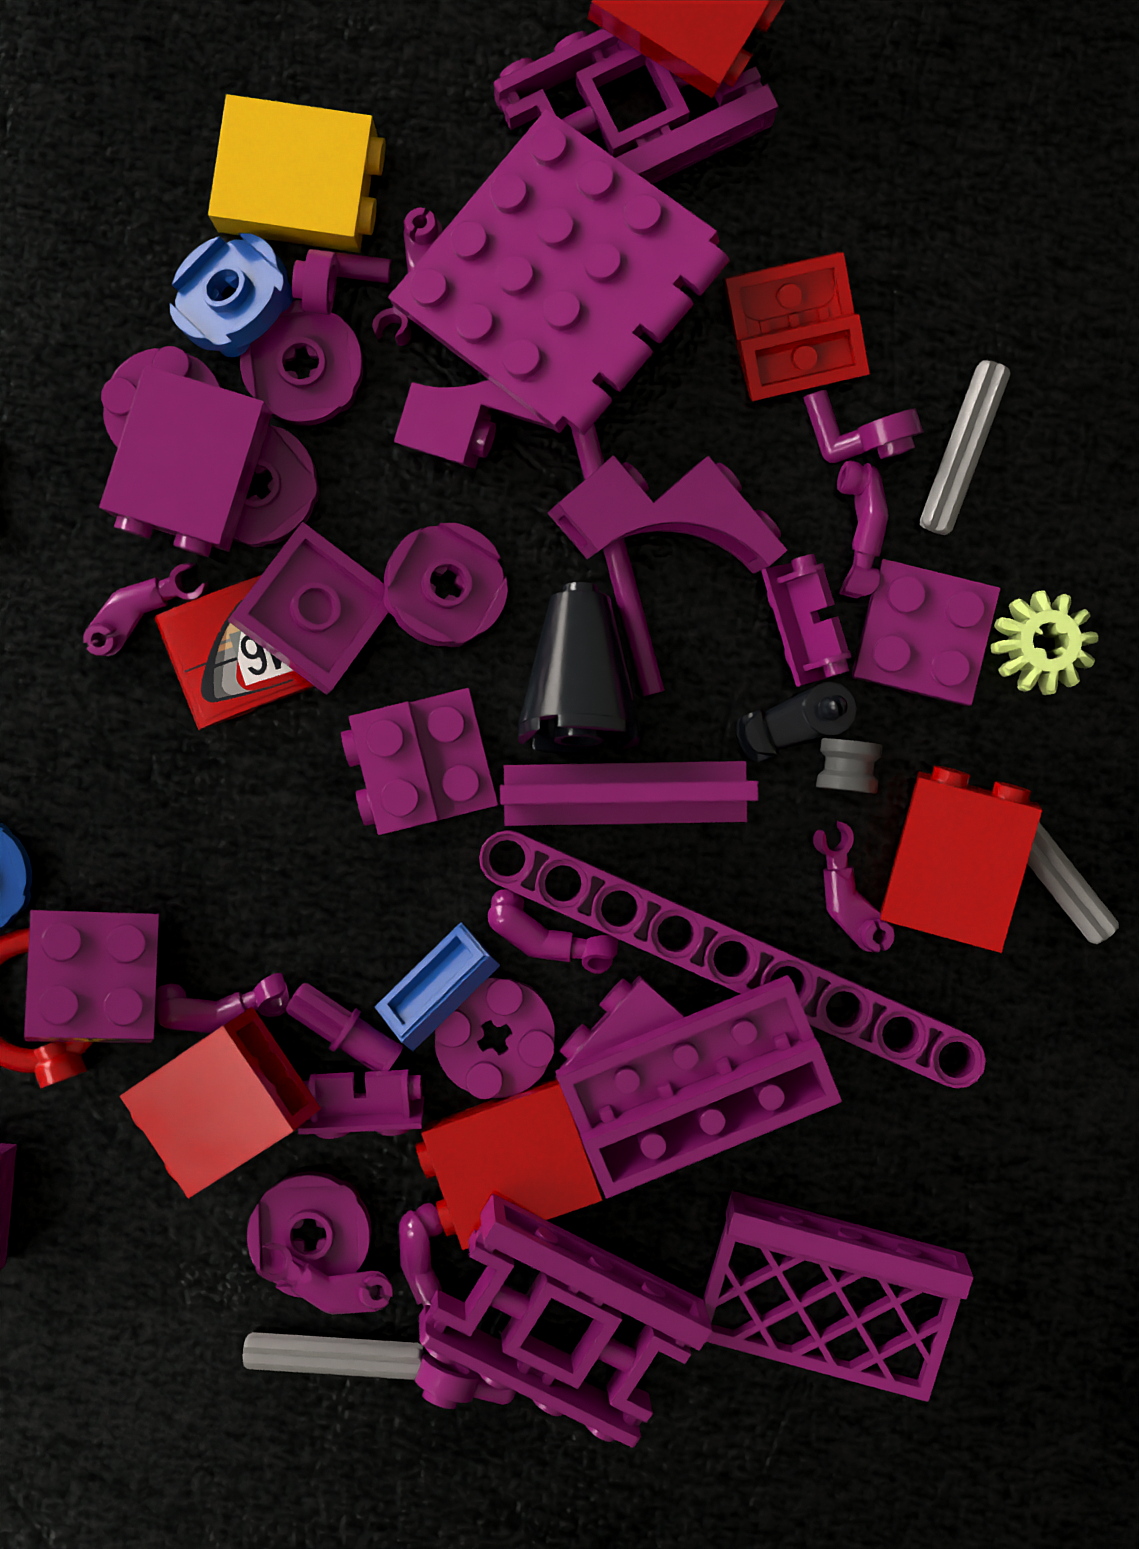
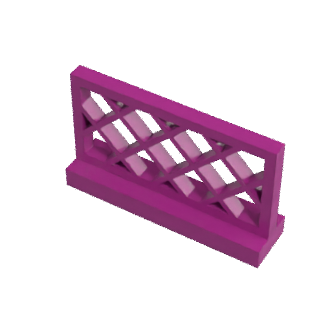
(626, 793)
(858, 1253)

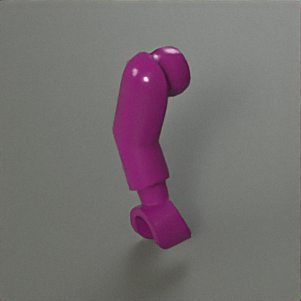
(419, 234)
(872, 519)
(129, 604)
(844, 902)
(536, 941)
(206, 1016)
(415, 1251)
(332, 1294)

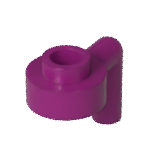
(317, 276)
(886, 435)
(455, 1383)

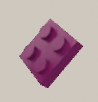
(312, 608)
(925, 633)

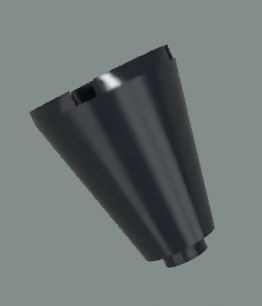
(579, 679)

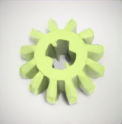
(1054, 624)

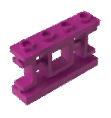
(656, 145)
(584, 1280)

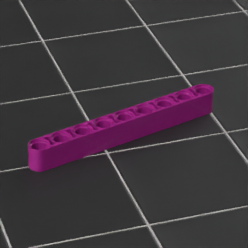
(817, 984)

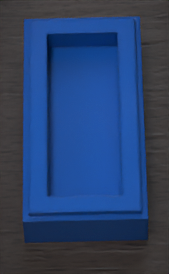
(437, 986)

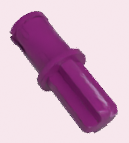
(343, 1028)

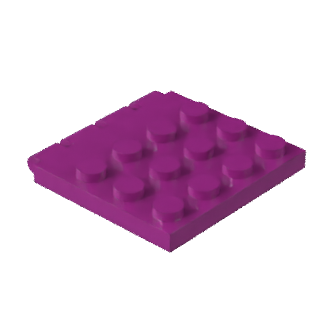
(560, 274)

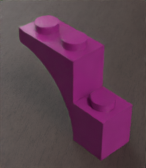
(456, 420)
(700, 504)

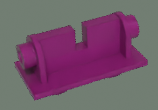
(811, 646)
(389, 1106)

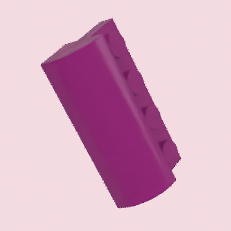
(697, 1086)

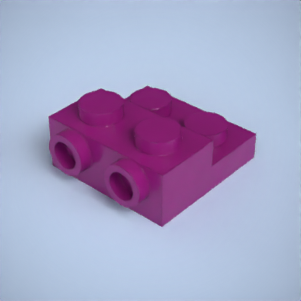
(419, 762)

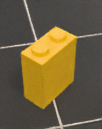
(295, 173)

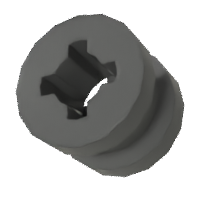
(849, 765)

